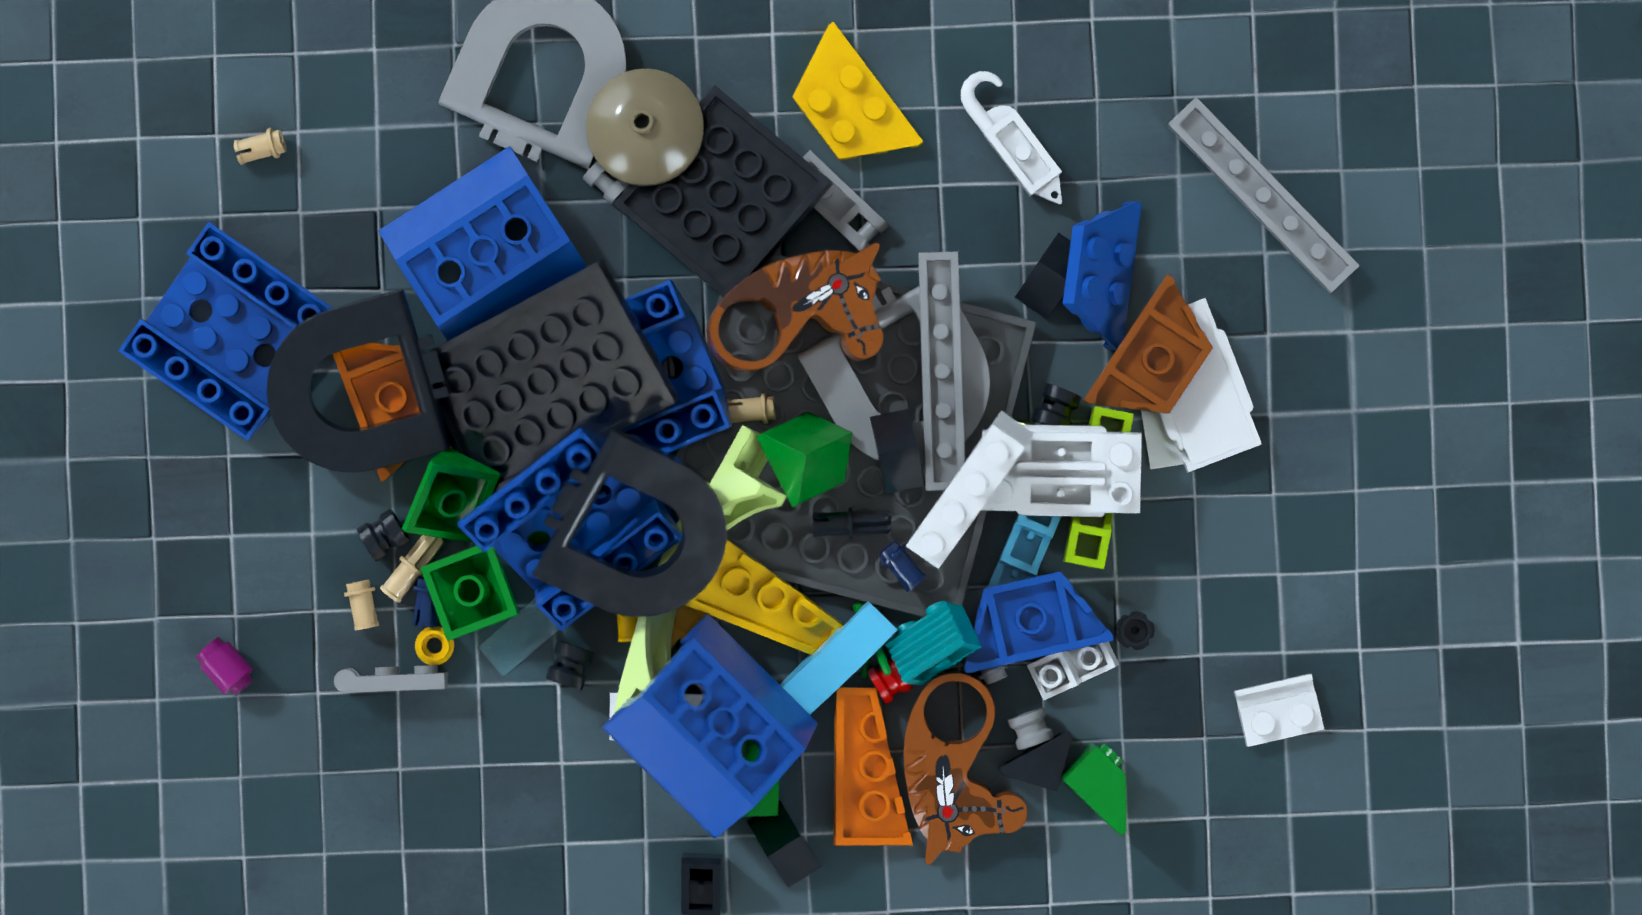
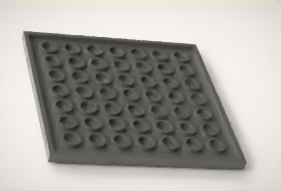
(893, 382)

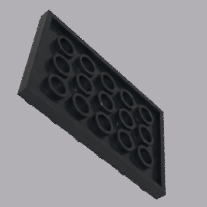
(548, 370)

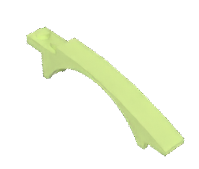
(740, 496)

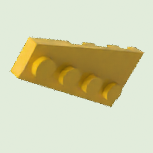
(764, 603)

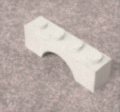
(970, 489)

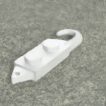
(1013, 141)

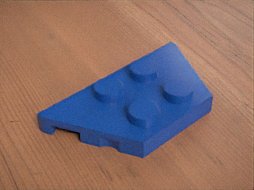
(1102, 271)
(1032, 621)

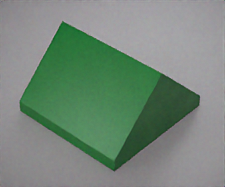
(807, 455)
(447, 494)
(469, 591)

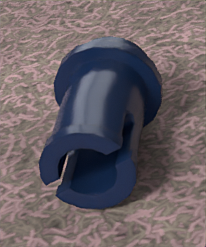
(901, 565)
(425, 612)

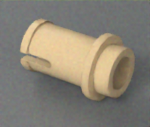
(262, 146)
(752, 409)
(362, 604)

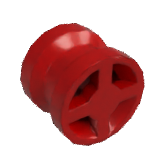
(888, 685)

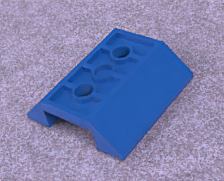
(468, 227)
(216, 359)
(703, 400)
(620, 527)
(698, 748)

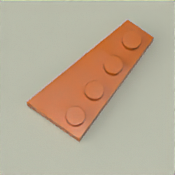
(865, 783)

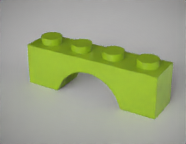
(1090, 536)

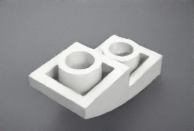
(1070, 668)

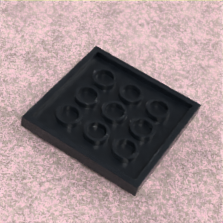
(731, 201)

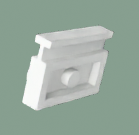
(1278, 710)

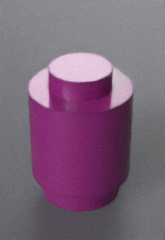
(225, 667)

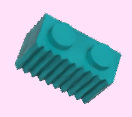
(932, 643)

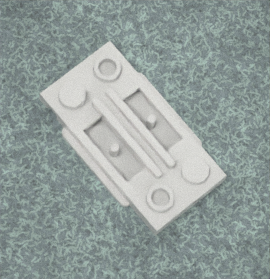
(1215, 408)
(1072, 473)

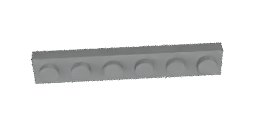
(1262, 195)
(941, 368)

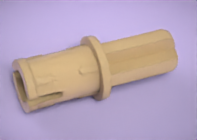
(409, 568)

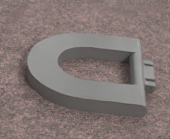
(486, 50)
(847, 399)

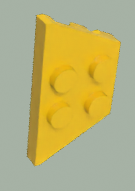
(849, 102)

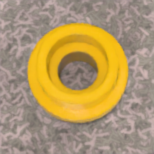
(423, 651)

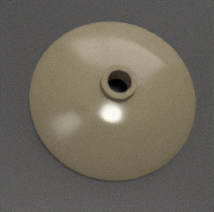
(650, 153)

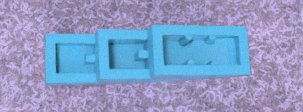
(1024, 548)
(838, 658)

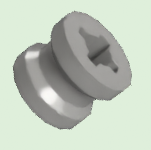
(1030, 728)

